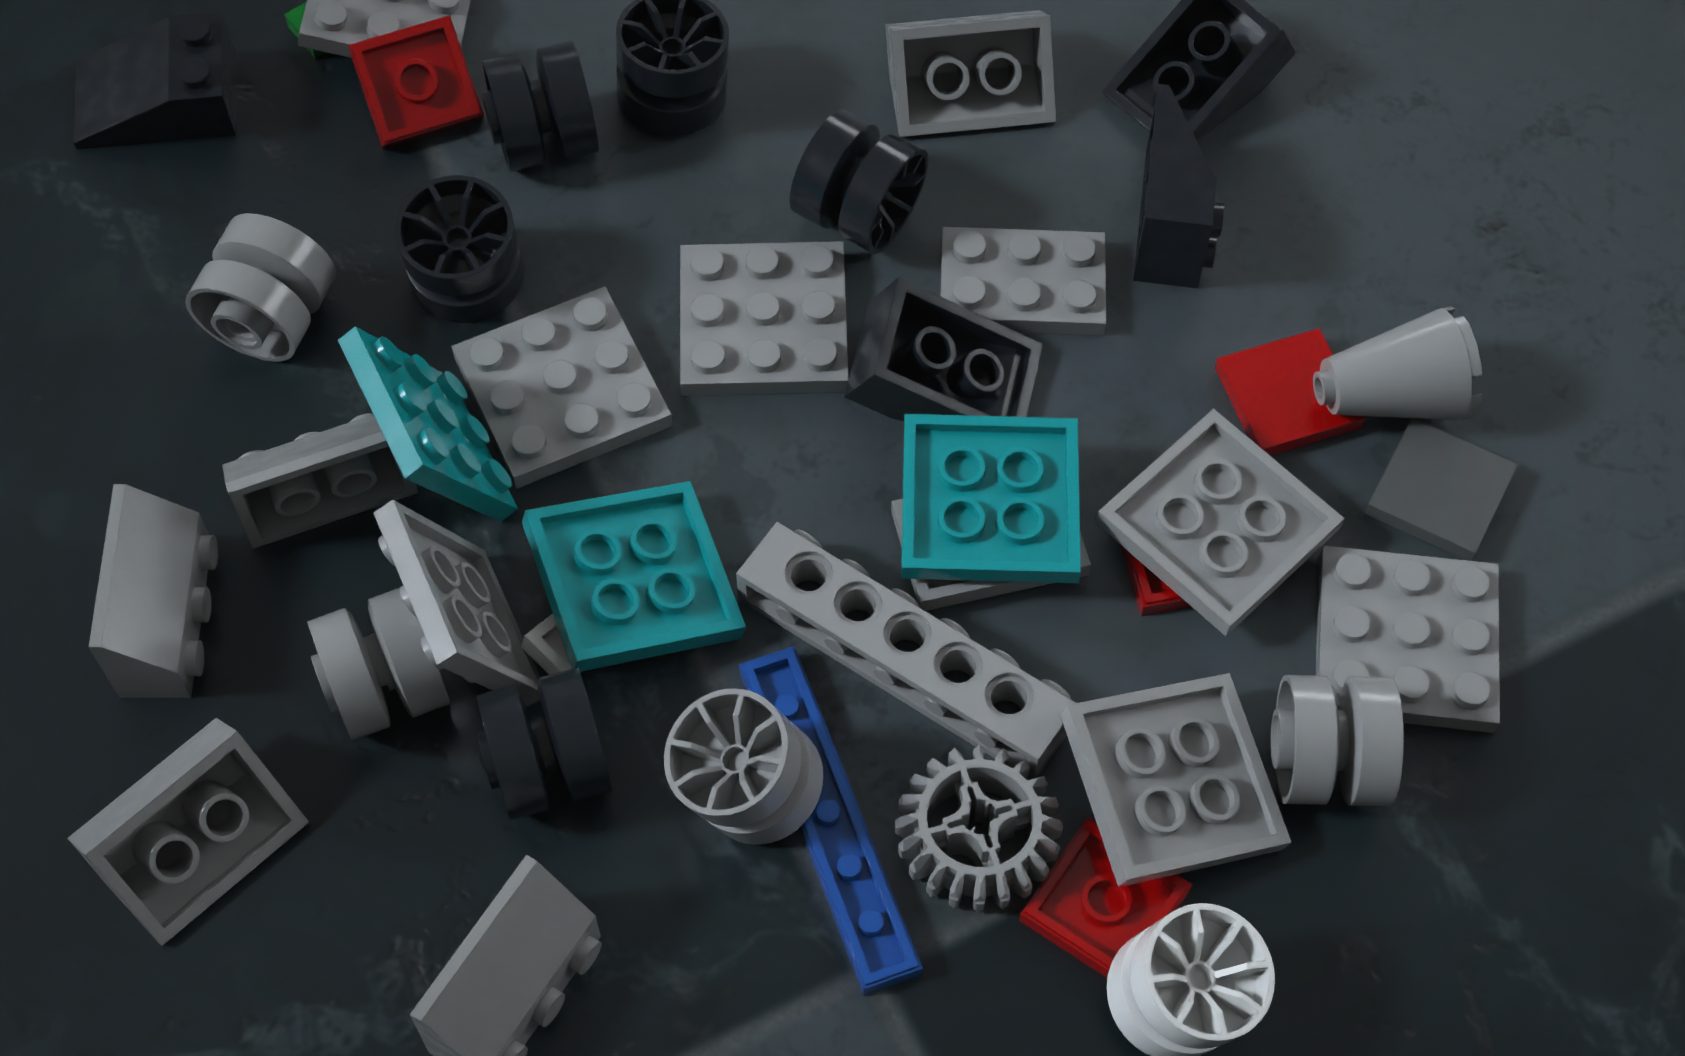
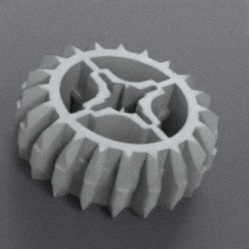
(1021, 809)

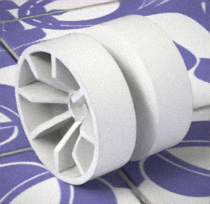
(1191, 982)

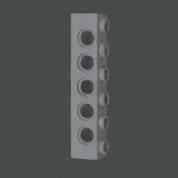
(916, 677)

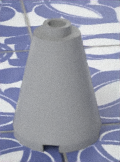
(1406, 372)

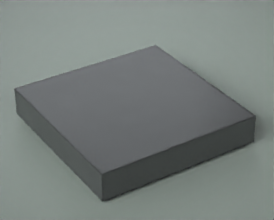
(1441, 489)

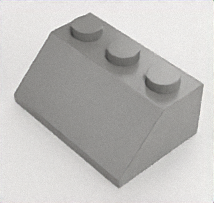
(971, 72)
(314, 480)
(152, 596)
(189, 830)
(509, 969)

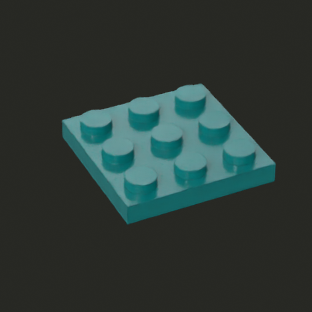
(429, 425)
(990, 498)
(632, 576)

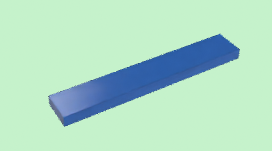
(839, 838)

